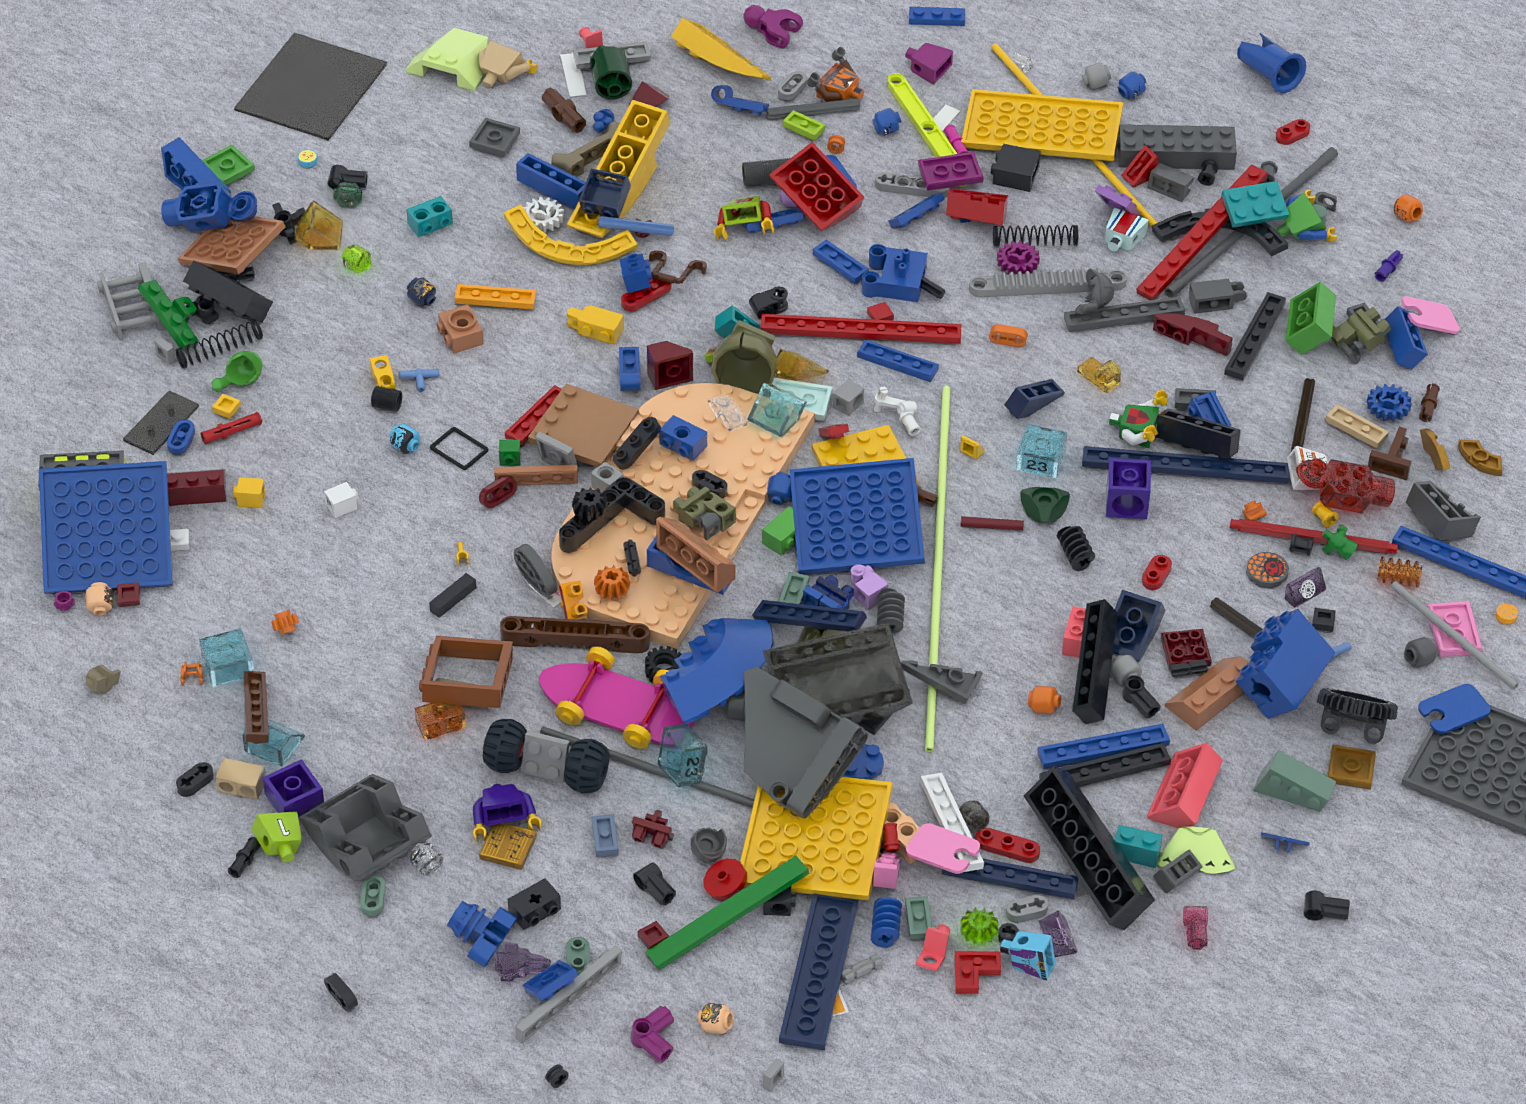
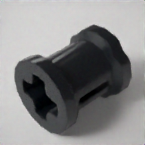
(1209, 169)
(1301, 544)

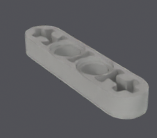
(884, 181)

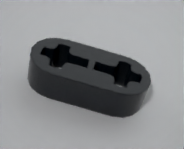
(710, 481)
(194, 779)
(340, 992)

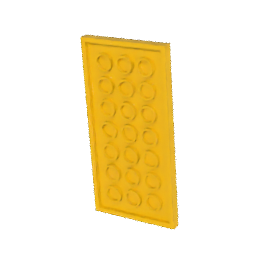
(1043, 124)

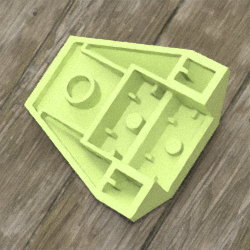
(454, 54)

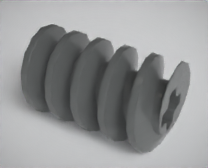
(891, 609)

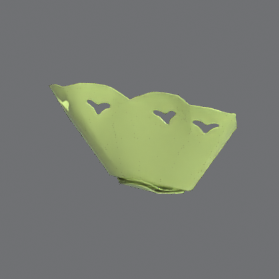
(1204, 845)

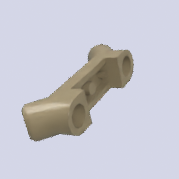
(575, 161)

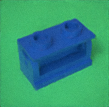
(1209, 408)

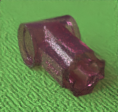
(1196, 920)

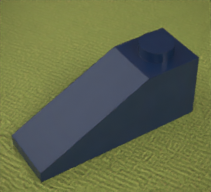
(1032, 397)

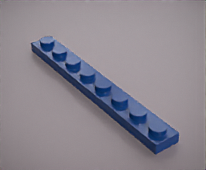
(1461, 561)

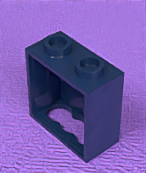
(604, 195)

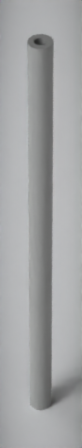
(1455, 635)

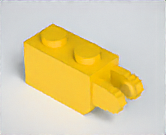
(596, 323)

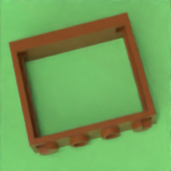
(463, 693)

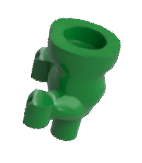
(1339, 543)

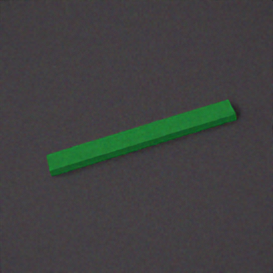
(727, 912)

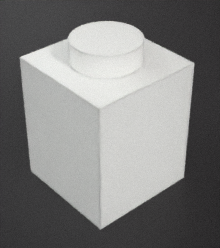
(341, 499)

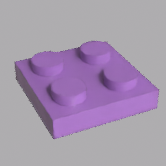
(1123, 202)

